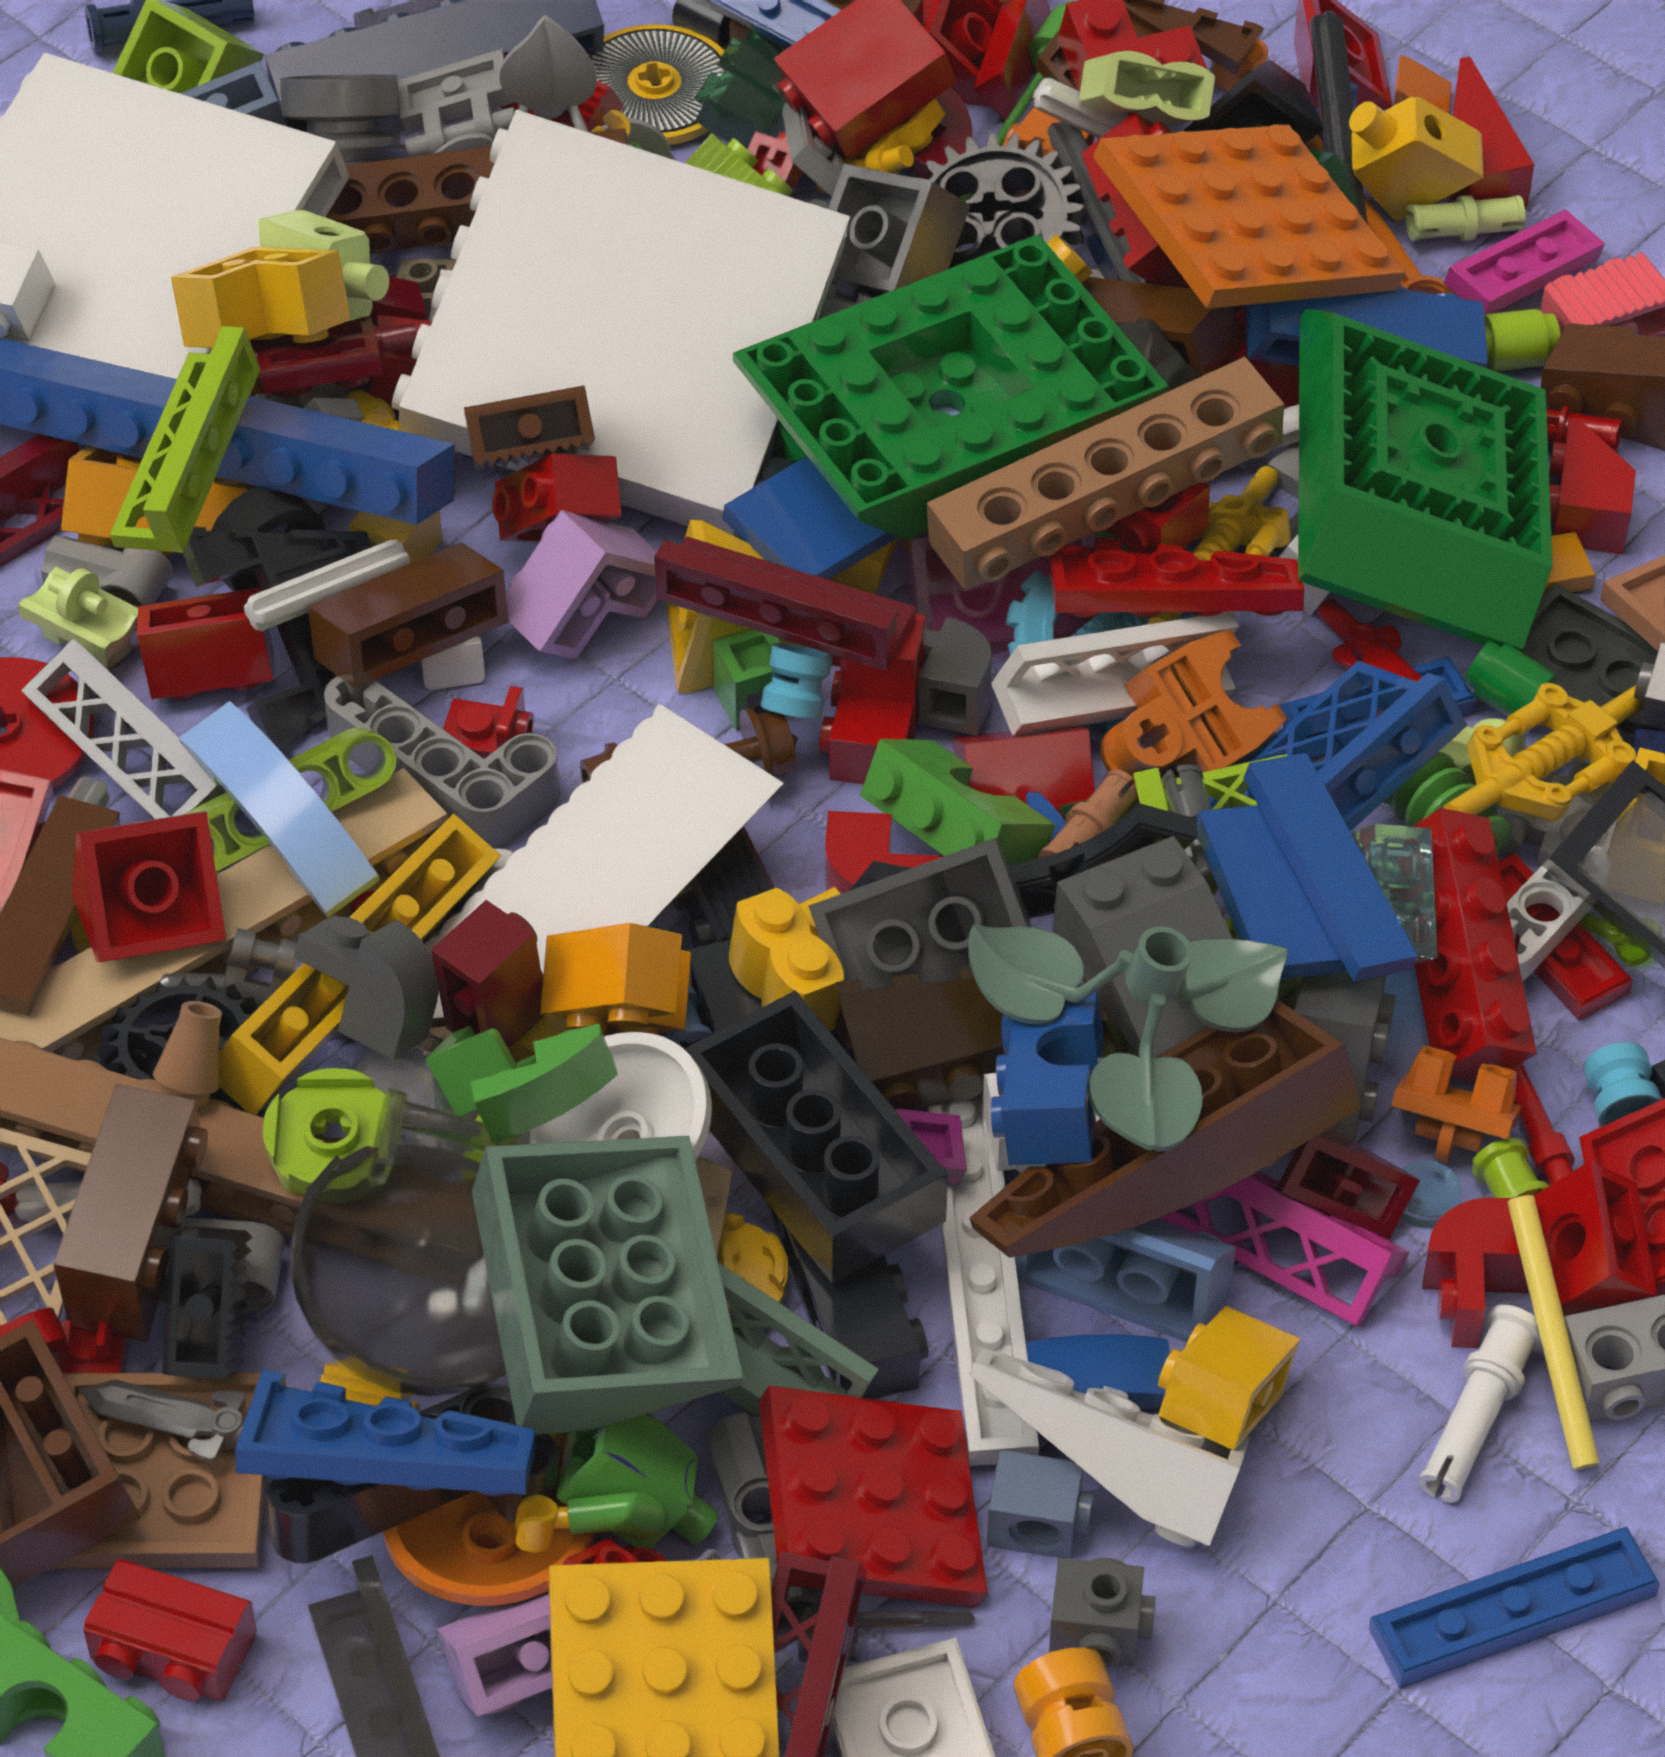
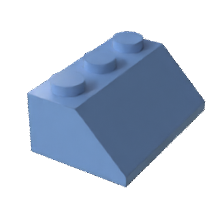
(1141, 1274)

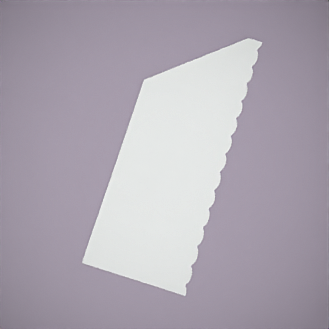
(628, 834)

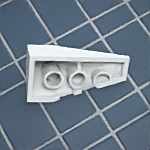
(1137, 1456)

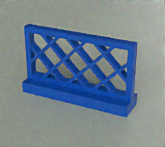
(1377, 752)

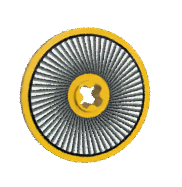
(662, 56)

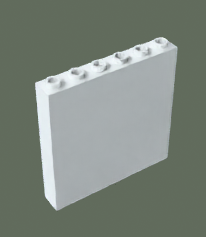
(137, 188)
(626, 282)

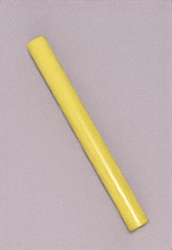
(1553, 1332)

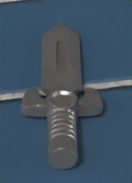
(174, 1414)

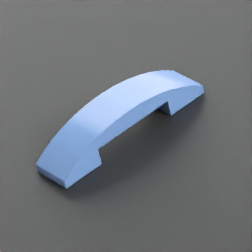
(281, 807)

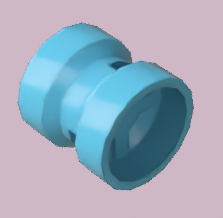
(796, 681)
(1620, 1079)

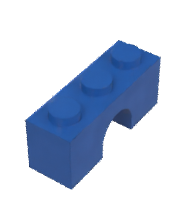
(1044, 1086)

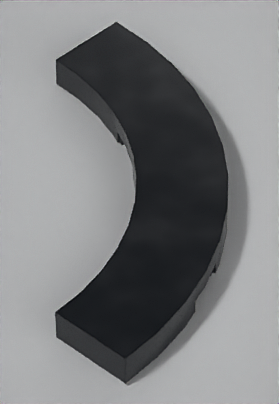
(1039, 877)

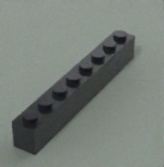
(862, 1308)

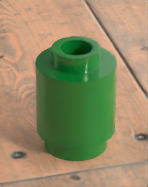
(1506, 677)

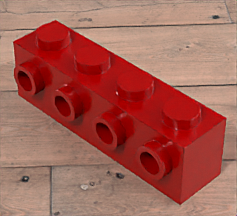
(1475, 985)

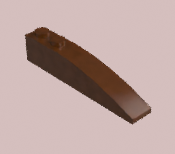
(1259, 1101)

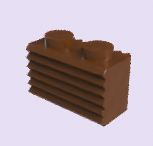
(529, 427)

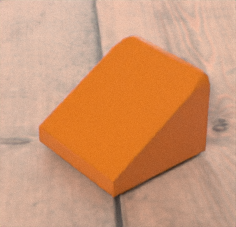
(1419, 81)

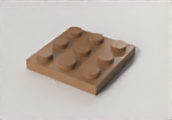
(187, 1508)

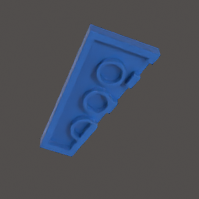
(390, 1443)

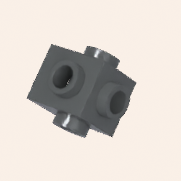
(1101, 1609)

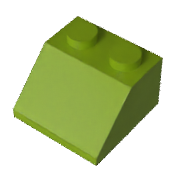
(180, 49)

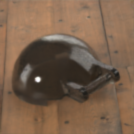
(396, 1258)

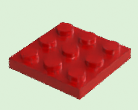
(874, 1489)

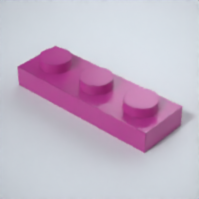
(1525, 262)

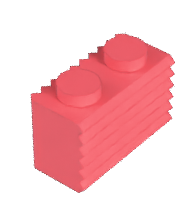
(1611, 295)

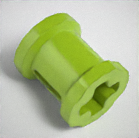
(1506, 1169)

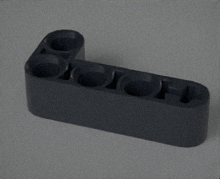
(324, 1517)

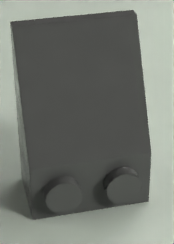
(1115, 905)
(921, 916)

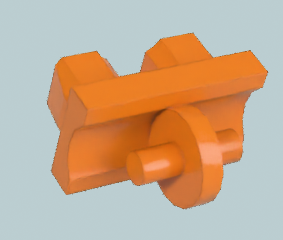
(1485, 1109)

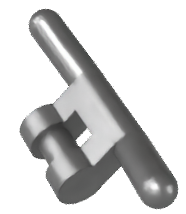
(248, 951)

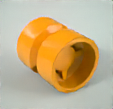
(1071, 1706)

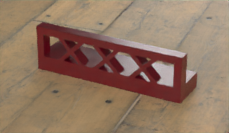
(27, 487)
(782, 601)
(827, 1651)

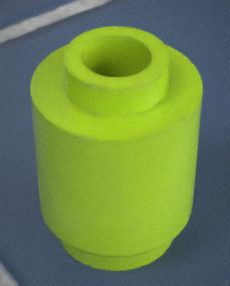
(1520, 339)

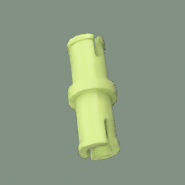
(1465, 218)

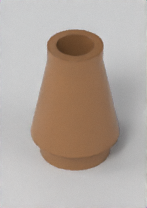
(191, 1055)

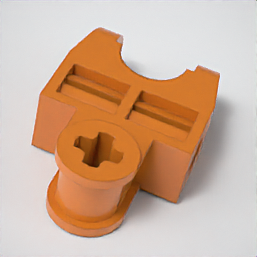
(1187, 714)

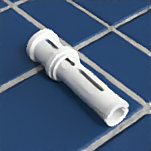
(1491, 1378)

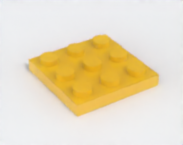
(663, 1659)

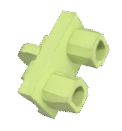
(78, 609)

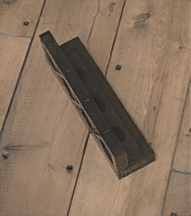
(371, 1670)

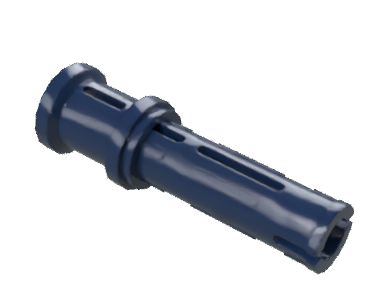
(114, 23)

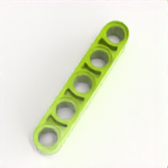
(338, 789)

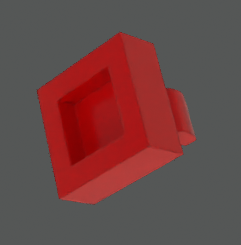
(91, 1350)

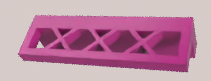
(1314, 1226)

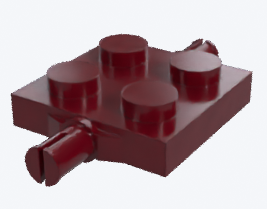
(344, 357)

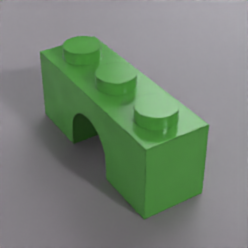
(930, 797)
(47, 1685)

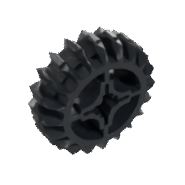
(143, 1031)

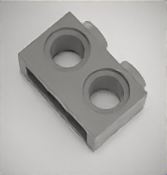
(1633, 1343)

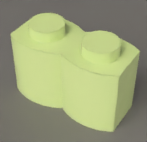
(1139, 83)

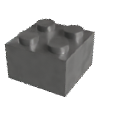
(896, 229)

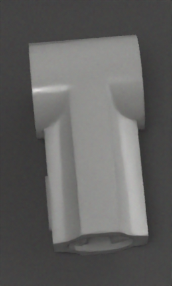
(129, 575)

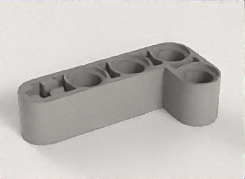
(490, 795)

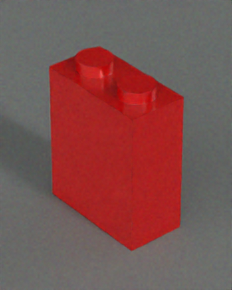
(863, 73)

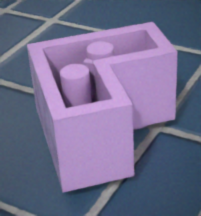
(576, 579)

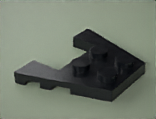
(275, 561)

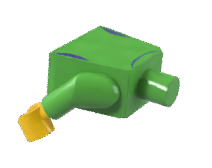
(623, 1481)

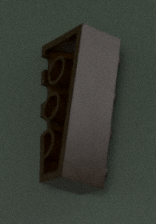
(931, 1038)

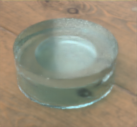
(1434, 1196)

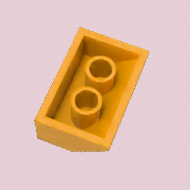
(99, 485)

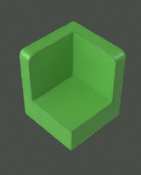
(741, 669)
(467, 1058)

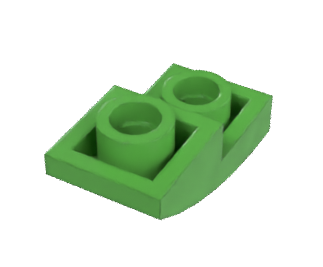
(565, 1075)

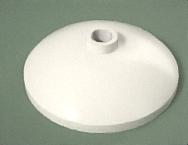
(653, 1095)

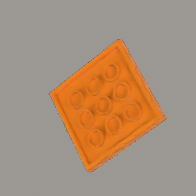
(1248, 215)

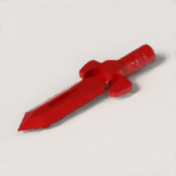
(1364, 642)

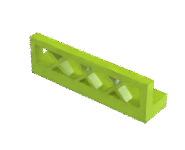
(188, 445)

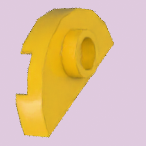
(754, 1256)

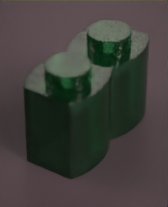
(745, 93)

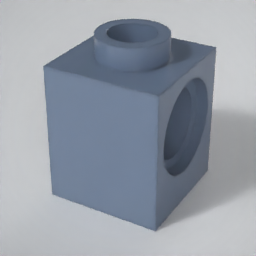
(1037, 1505)

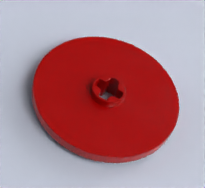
(32, 739)

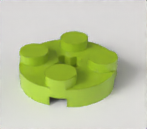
(318, 1100)

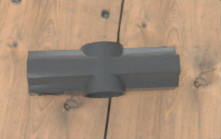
(741, 1473)

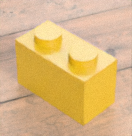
(1226, 1376)

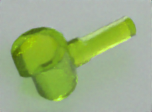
(1624, 947)

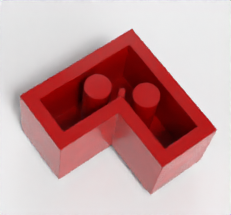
(1104, 27)
(872, 707)

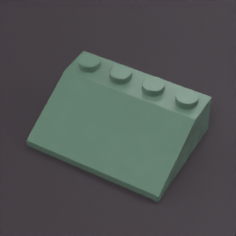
(603, 1280)

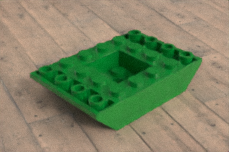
(994, 338)
(1421, 482)

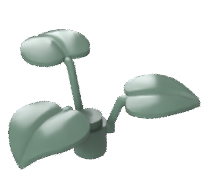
(1141, 1098)

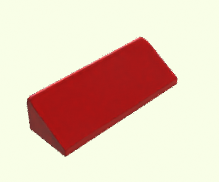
(1007, 60)

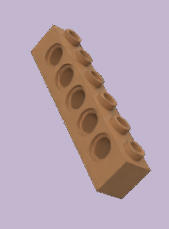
(1105, 473)

